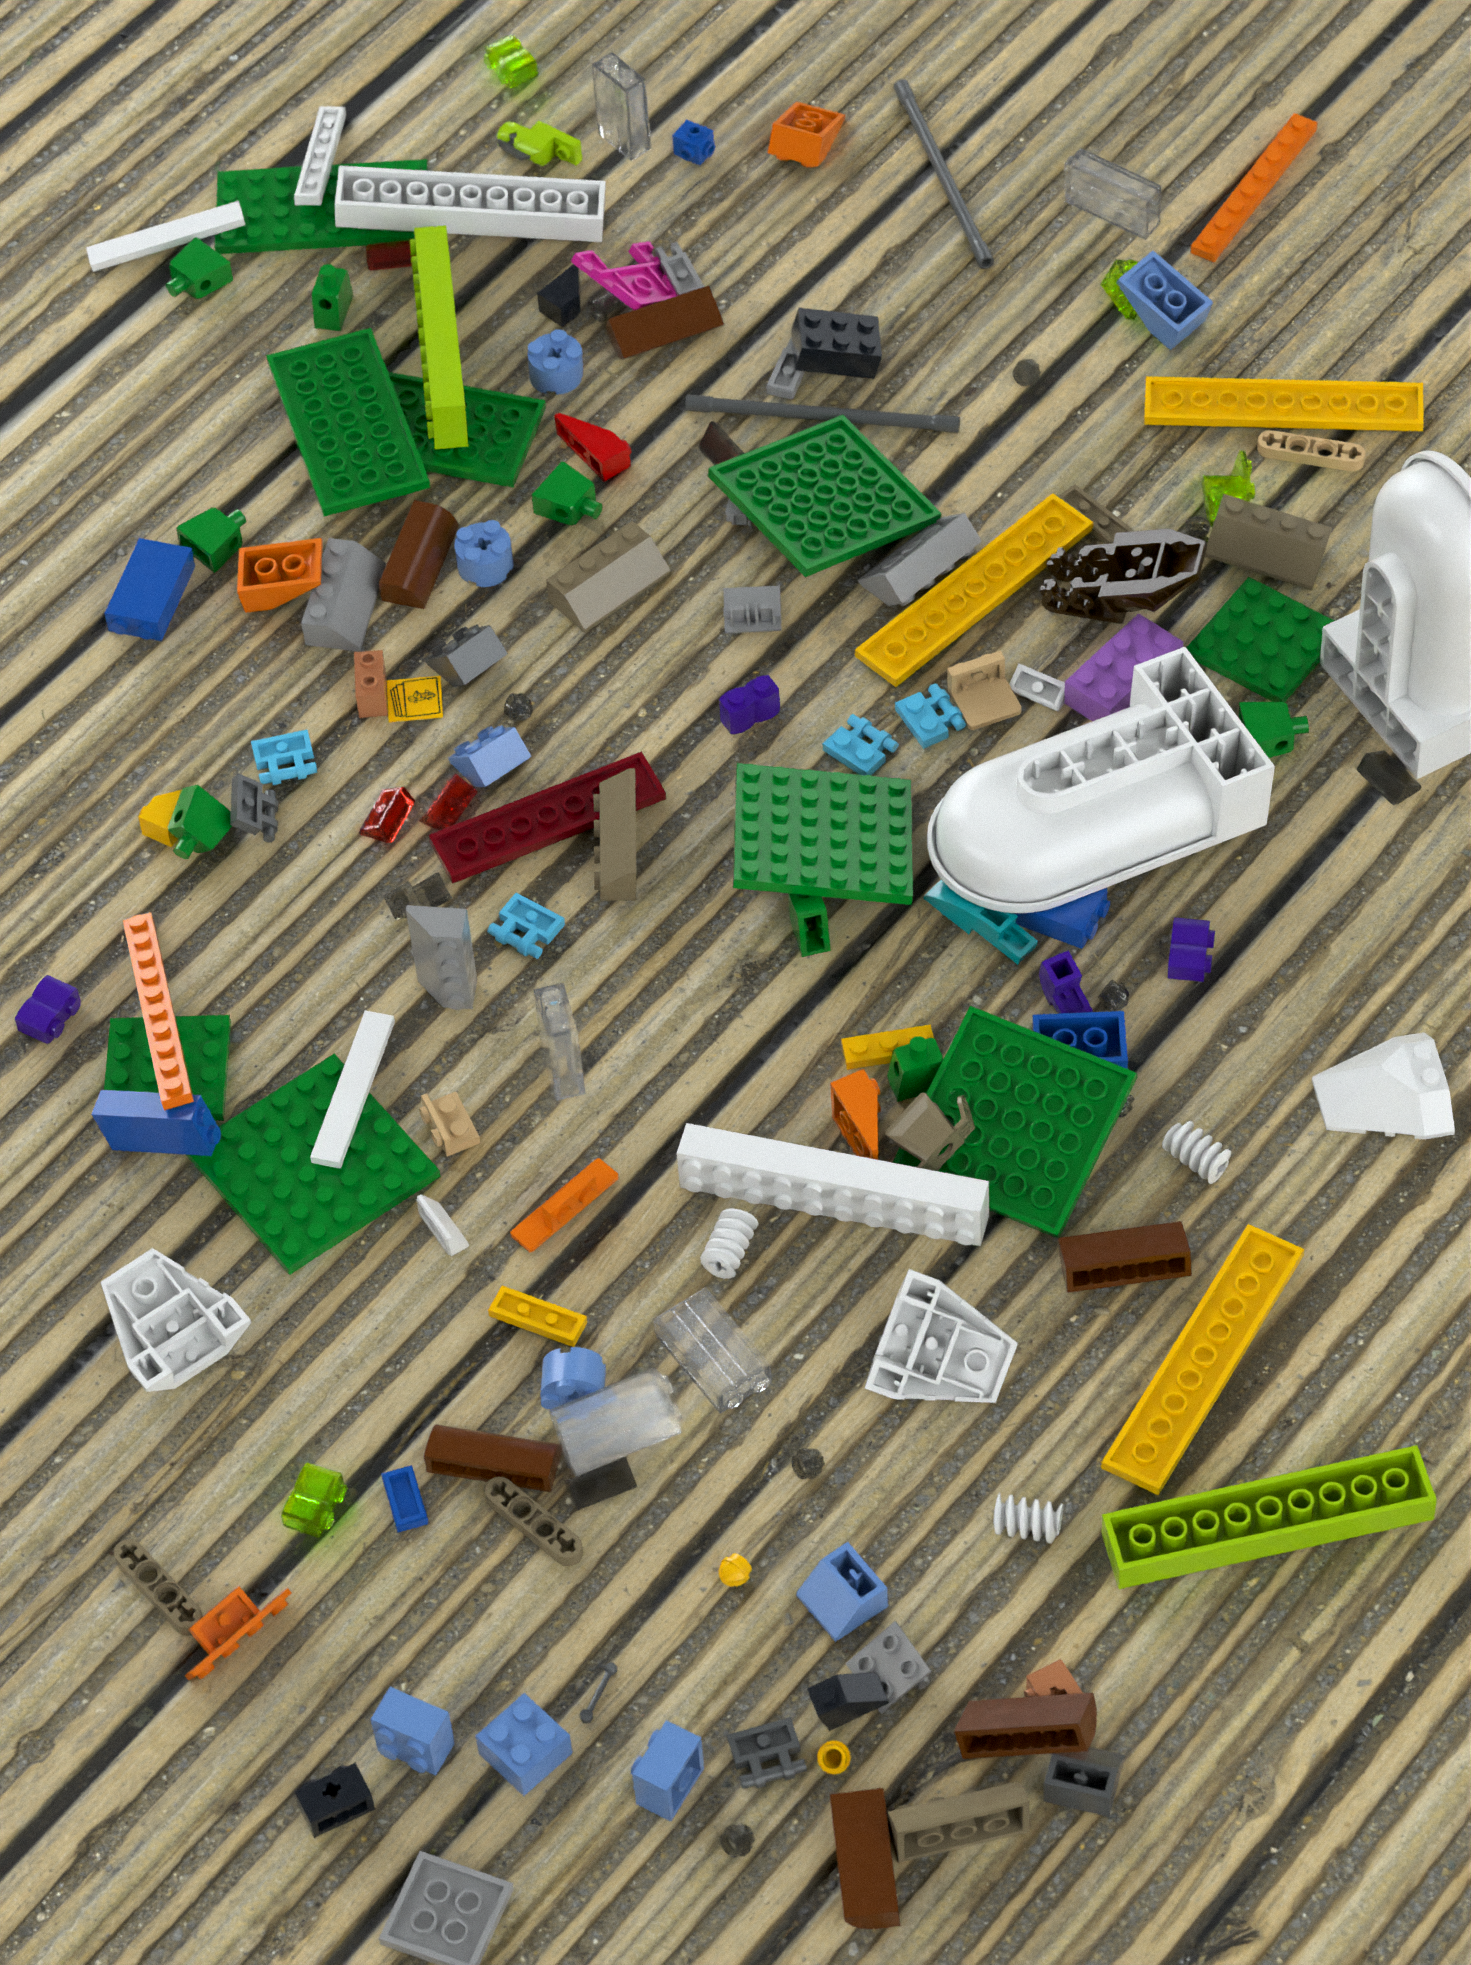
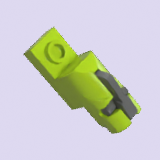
(539, 143)

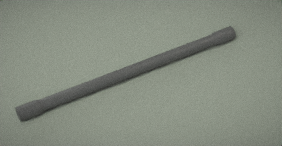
(978, 246)
(708, 404)

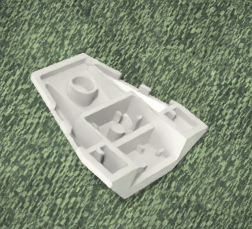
(1388, 1091)
(170, 1320)
(939, 1347)

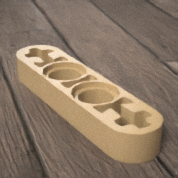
(1312, 446)

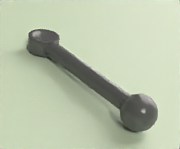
(586, 1715)

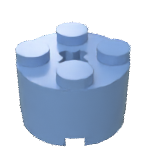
(555, 363)
(483, 553)
(570, 1376)

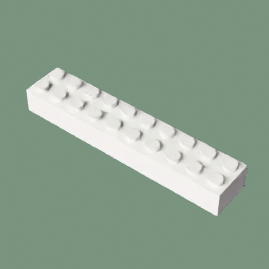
(470, 203)
(833, 1184)

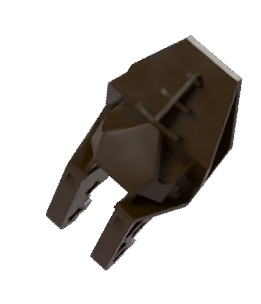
(1123, 576)

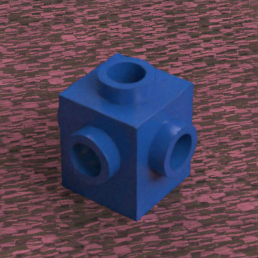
(693, 142)

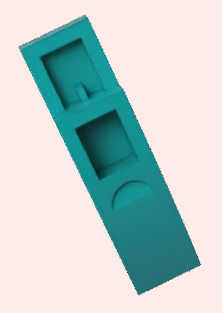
(992, 925)

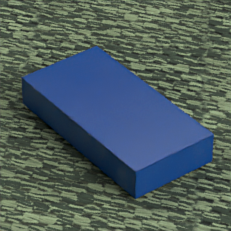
(404, 1498)

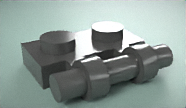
(249, 803)
(765, 1744)

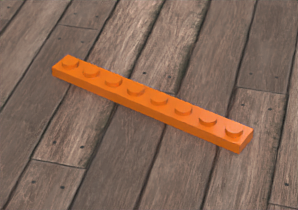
(1253, 187)

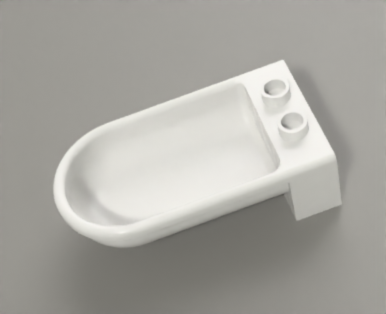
(1410, 641)
(1104, 797)

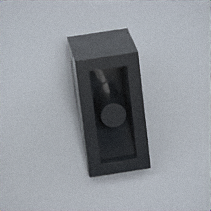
(561, 297)
(847, 1697)

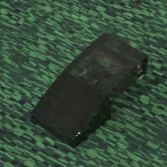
(429, 893)

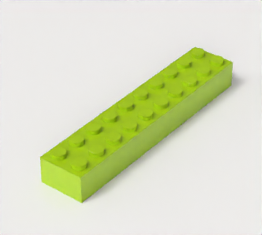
(438, 338)
(1268, 1517)

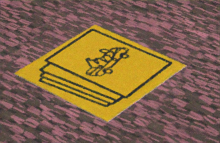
(414, 699)

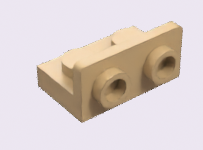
(449, 1123)

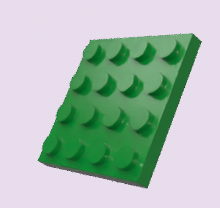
(1262, 641)
(205, 1050)

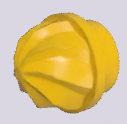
(734, 1570)
(833, 1757)

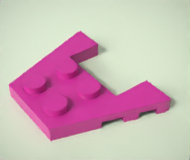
(633, 284)

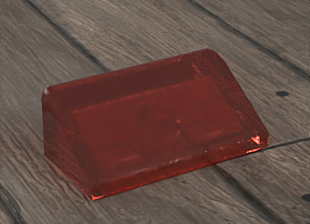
(388, 255)
(449, 803)
(387, 814)

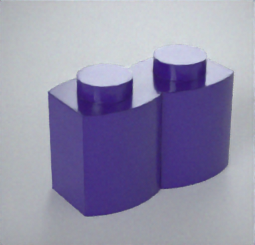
(749, 704)
(1189, 949)
(48, 1009)

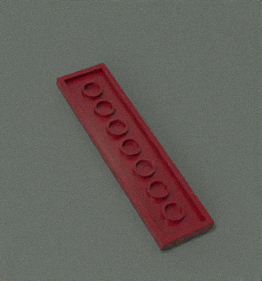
(536, 820)

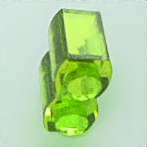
(510, 61)
(313, 1500)

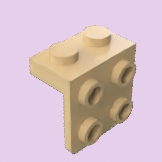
(982, 691)

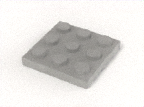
(446, 1912)

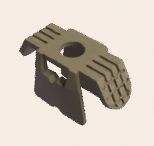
(926, 1131)

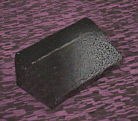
(718, 445)
(1388, 776)
(601, 1483)

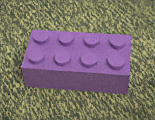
(1105, 679)

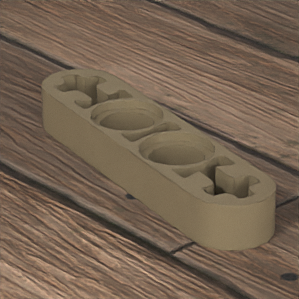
(530, 1523)
(154, 1589)

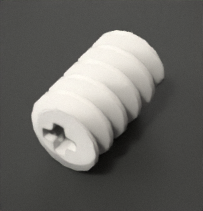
(1197, 1152)
(728, 1242)
(1027, 1519)

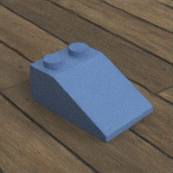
(1164, 299)

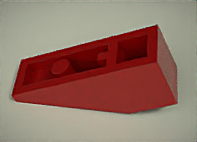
(594, 445)

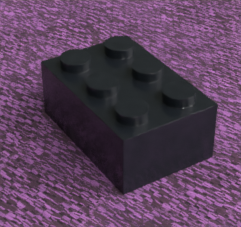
(836, 343)

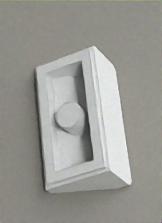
(1038, 687)
(441, 1225)

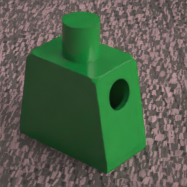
(198, 270)
(335, 287)
(566, 496)
(212, 536)
(1272, 726)
(198, 821)
(809, 909)
(914, 1067)

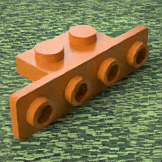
(564, 1205)
(227, 1623)

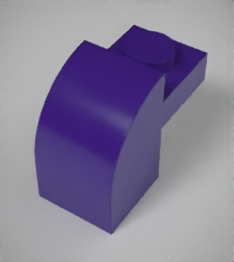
(1061, 983)

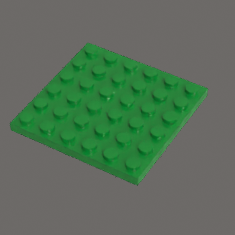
(824, 495)
(823, 834)
(1035, 1115)
(304, 1206)

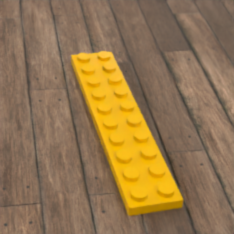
(1284, 403)
(973, 590)
(1202, 1359)

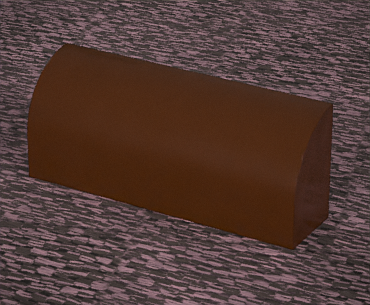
(664, 322)
(418, 555)
(1125, 1256)
(491, 1455)
(1027, 1726)
(865, 1859)

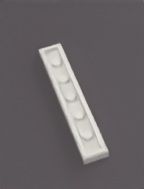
(320, 156)
(165, 236)
(352, 1089)

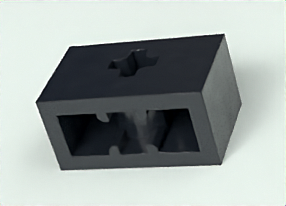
(350, 1801)

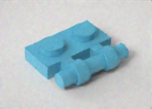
(922, 719)
(284, 750)
(856, 753)
(529, 918)

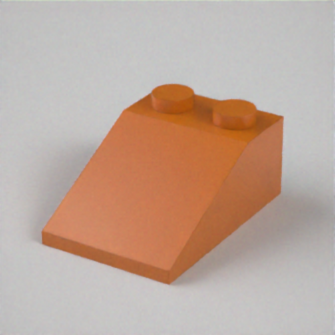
(804, 134)
(278, 573)
(856, 1112)

